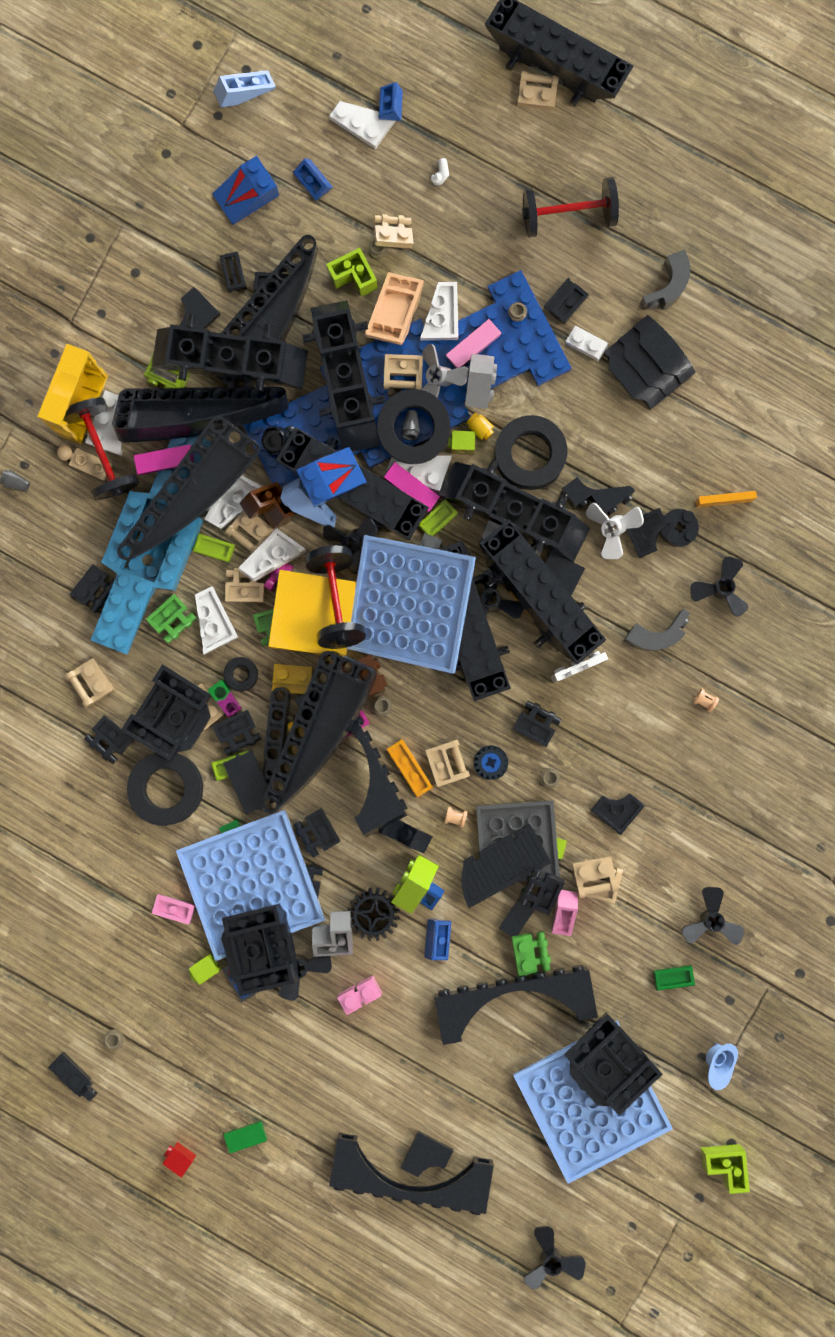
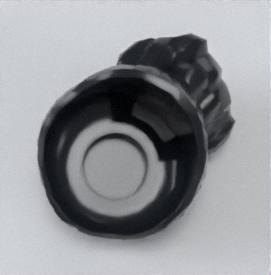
(275, 438)

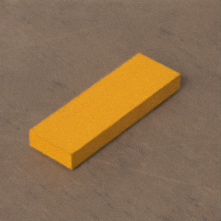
(724, 499)
(409, 768)

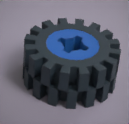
(491, 762)

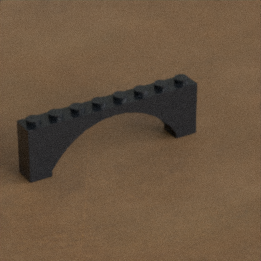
(381, 804)
(459, 1006)
(464, 1191)

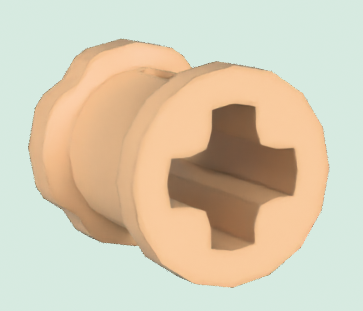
(706, 700)
(455, 817)

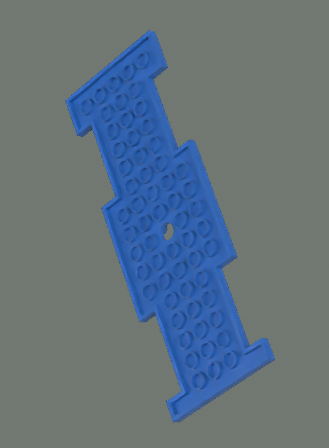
(519, 349)

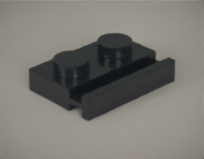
(566, 301)

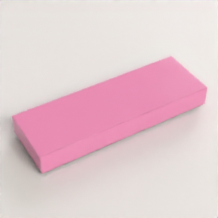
(473, 344)

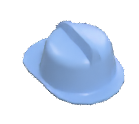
(721, 1064)

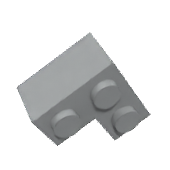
(481, 376)
(334, 938)

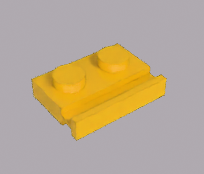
(292, 677)

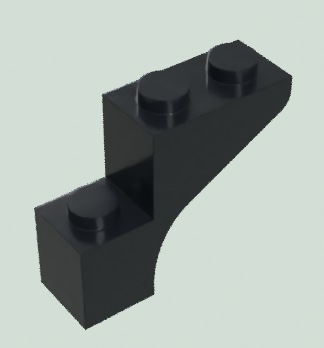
(606, 499)
(408, 835)

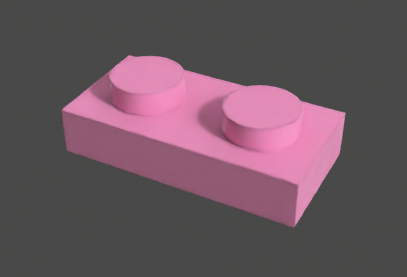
(173, 909)

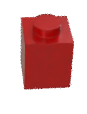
(178, 1159)

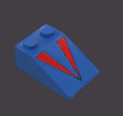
(246, 190)
(331, 476)

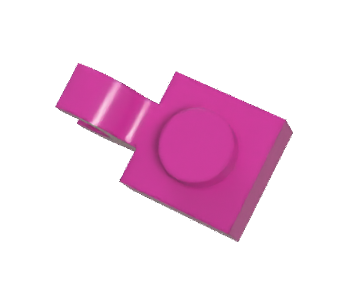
(272, 581)

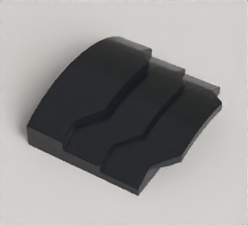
(648, 362)
(170, 715)
(259, 950)
(611, 1065)

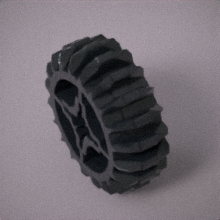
(382, 915)

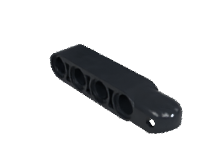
(273, 723)

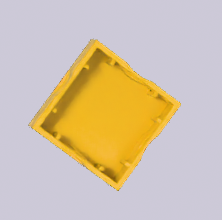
(74, 381)
(305, 608)

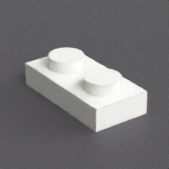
(586, 343)

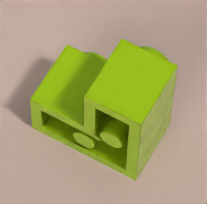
(352, 268)
(414, 883)
(730, 1162)

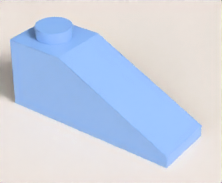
(238, 88)
(297, 500)

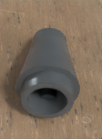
(410, 427)
(12, 480)

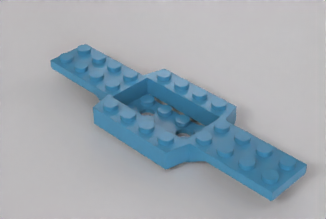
(138, 582)

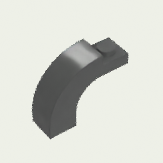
(679, 272)
(650, 641)

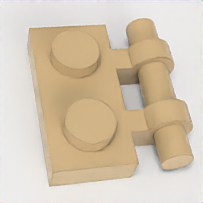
(393, 236)
(243, 592)

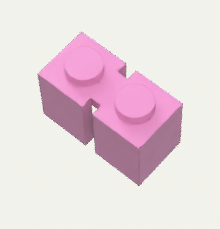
(367, 991)

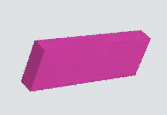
(161, 459)
(410, 485)

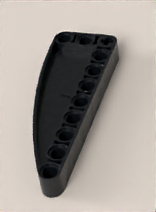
(280, 306)
(185, 412)
(208, 481)
(331, 720)

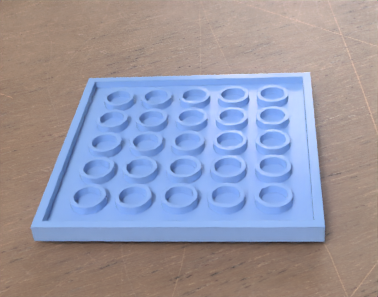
(412, 602)
(249, 871)
(578, 1129)

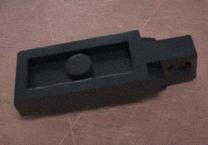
(73, 1076)

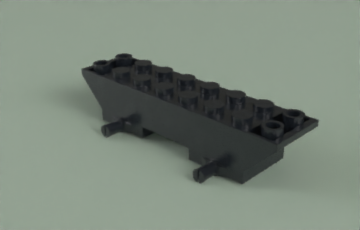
(541, 42)
(229, 356)
(348, 391)
(375, 499)
(495, 500)
(540, 593)
(478, 653)

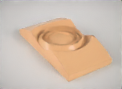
(395, 308)

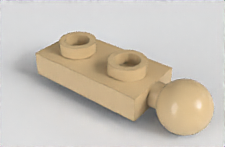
(83, 461)

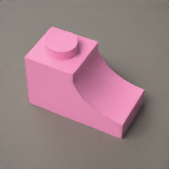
(565, 913)

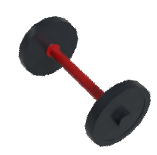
(609, 202)
(84, 412)
(328, 561)

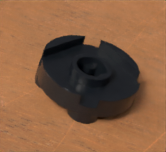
(687, 520)

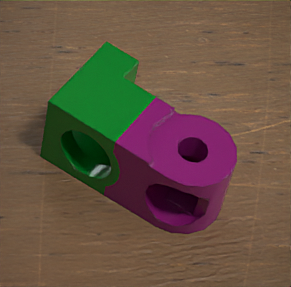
(224, 698)

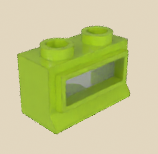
(164, 377)

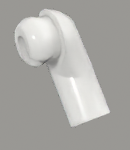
(442, 174)

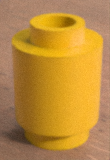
(480, 426)

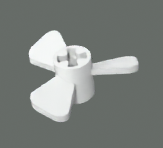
(612, 547)

